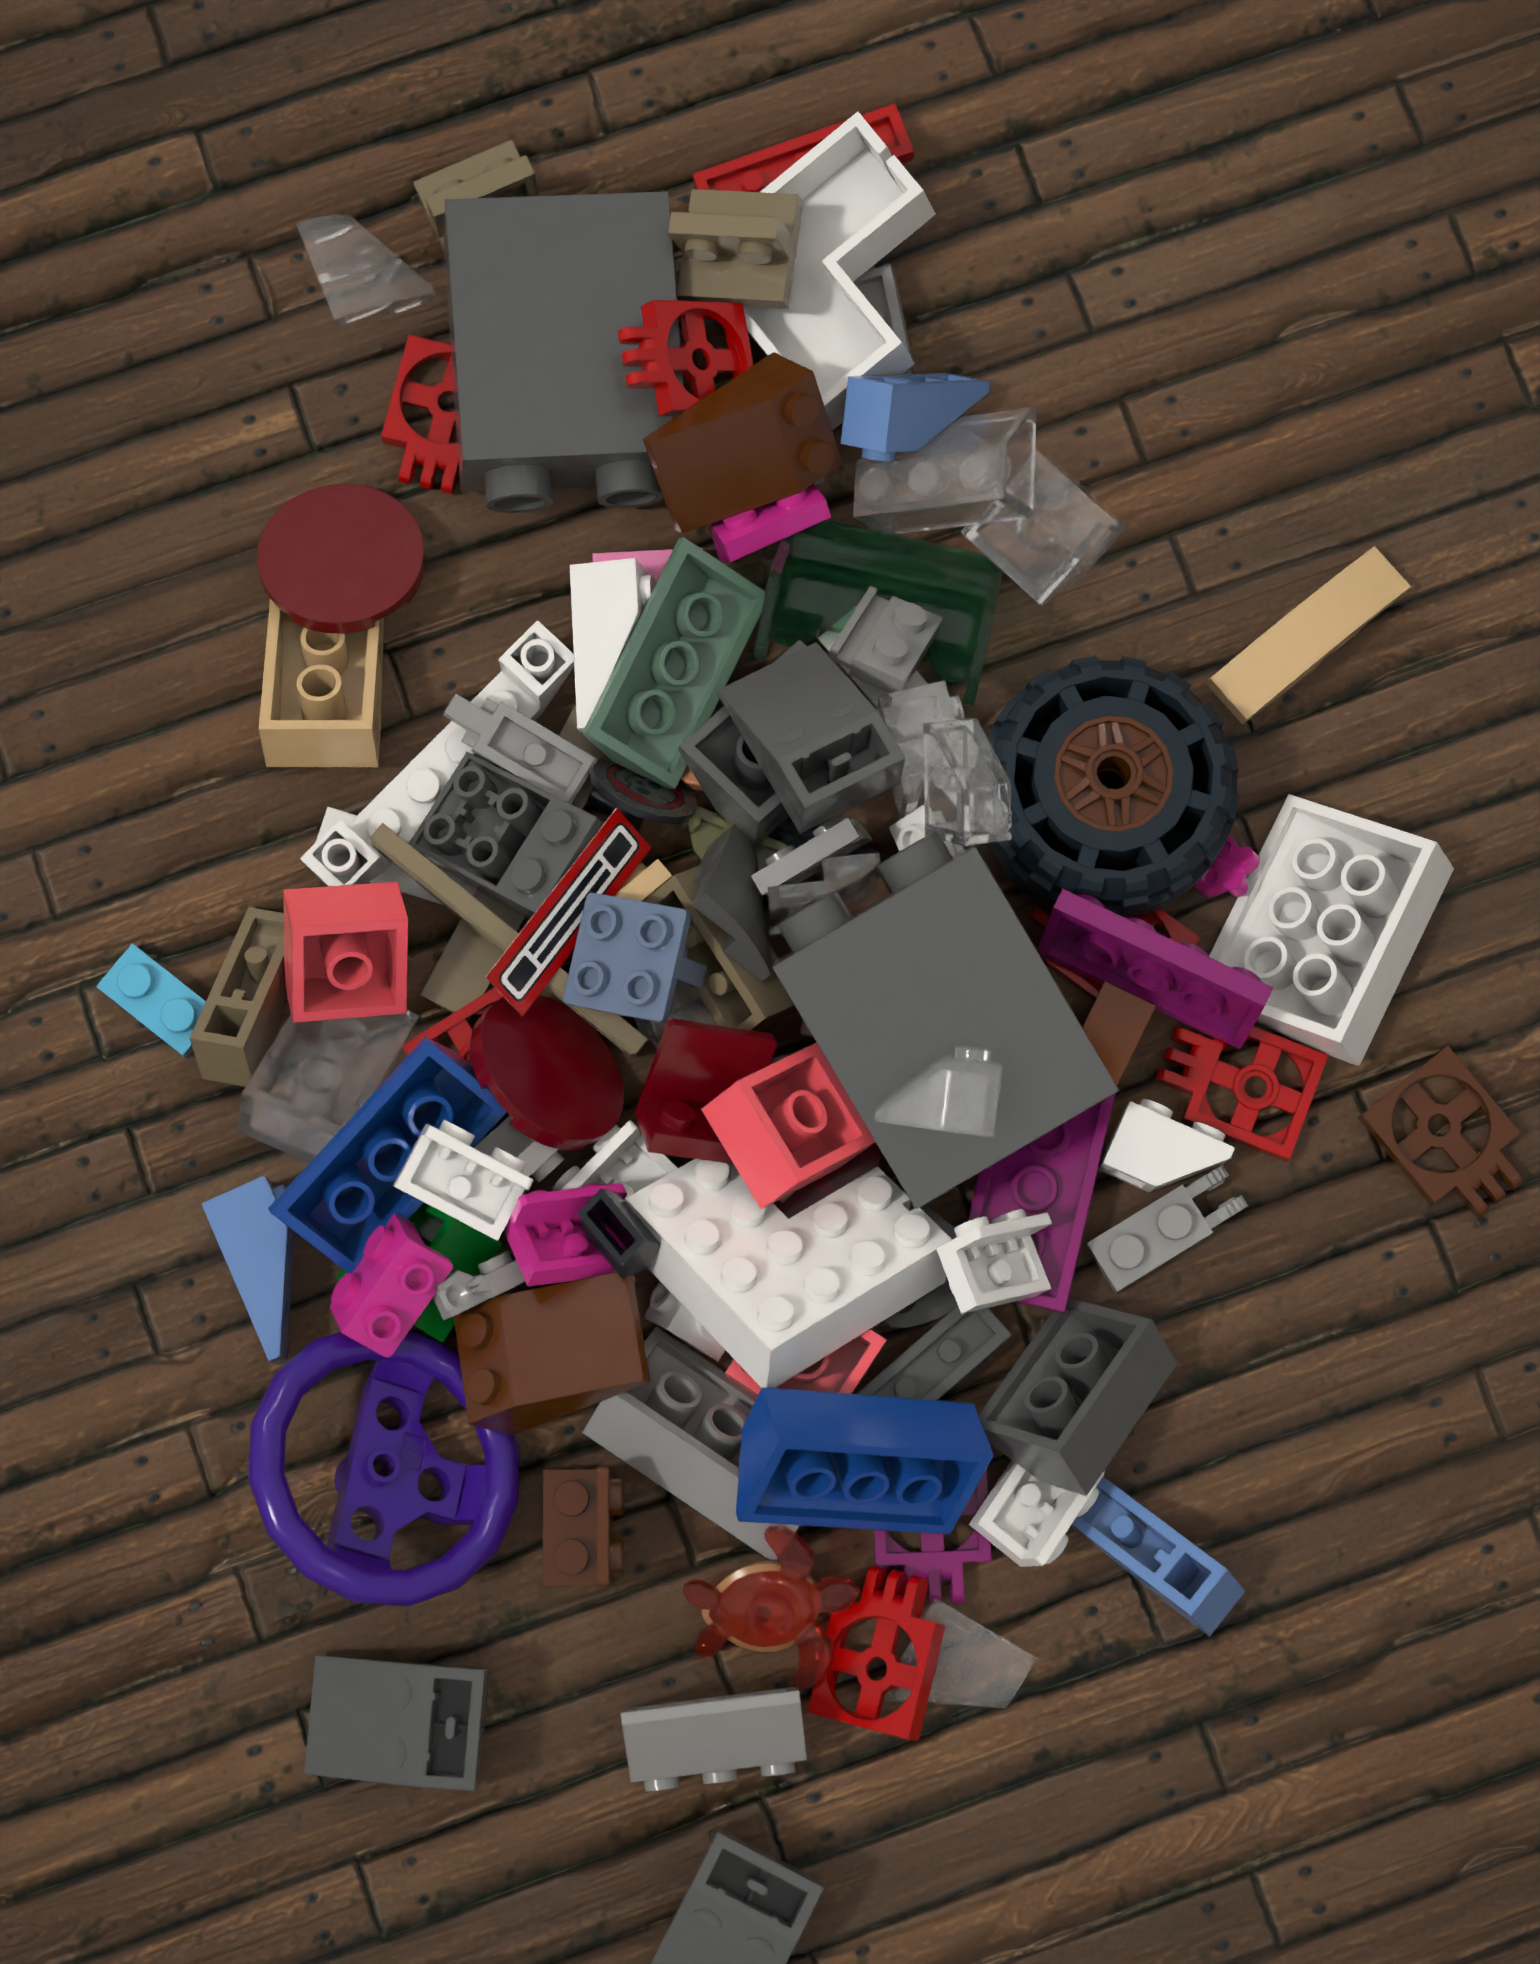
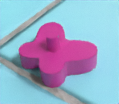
(1229, 871)

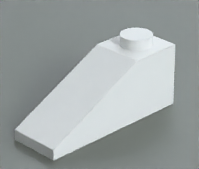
(605, 609)

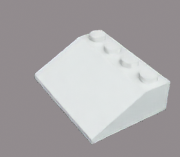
(1332, 923)

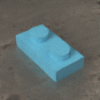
(154, 998)

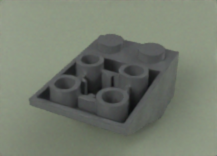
(814, 736)
(503, 835)
(397, 1722)
(739, 1908)

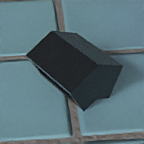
(610, 1208)

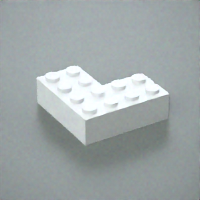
(846, 226)
(781, 1286)

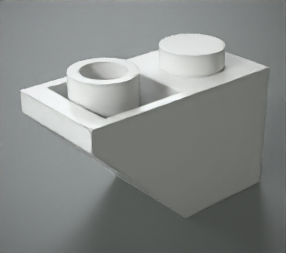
(1157, 1151)

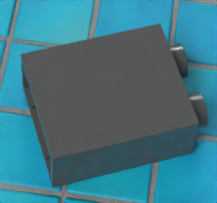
(538, 347)
(931, 973)

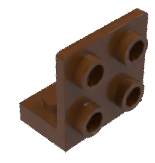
(580, 1527)

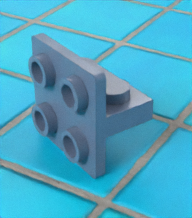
(630, 958)

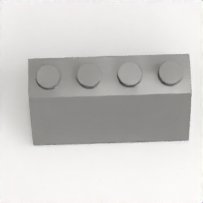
(684, 1433)

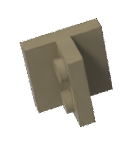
(486, 175)
(737, 247)

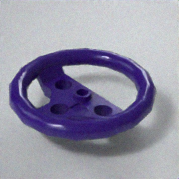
(383, 1475)

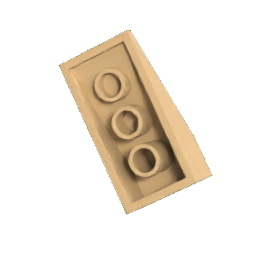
(321, 695)

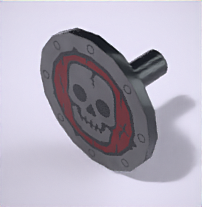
(638, 796)

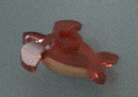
(773, 1606)

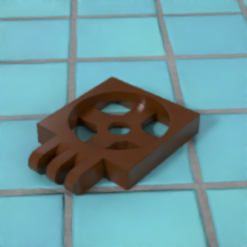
(1474, 1168)

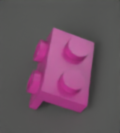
(768, 524)
(549, 1237)
(388, 1287)

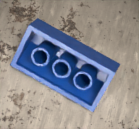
(351, 1180)
(859, 1461)

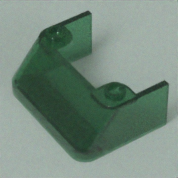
(831, 565)

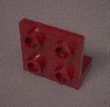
(687, 1073)

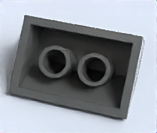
(733, 776)
(1077, 1393)

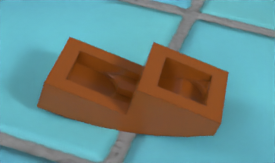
(1116, 1027)

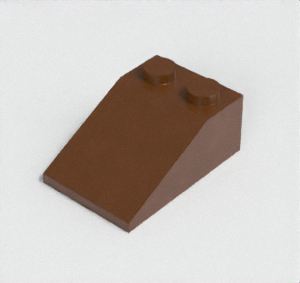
(744, 445)
(550, 1351)

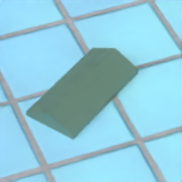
(674, 664)

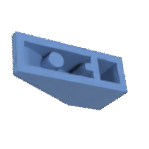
(904, 410)
(259, 1258)
(1160, 1558)

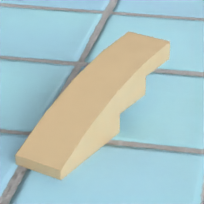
(1308, 635)

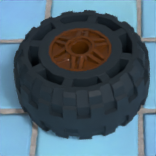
(1158, 749)

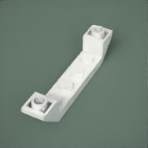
(527, 682)

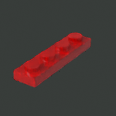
(762, 167)

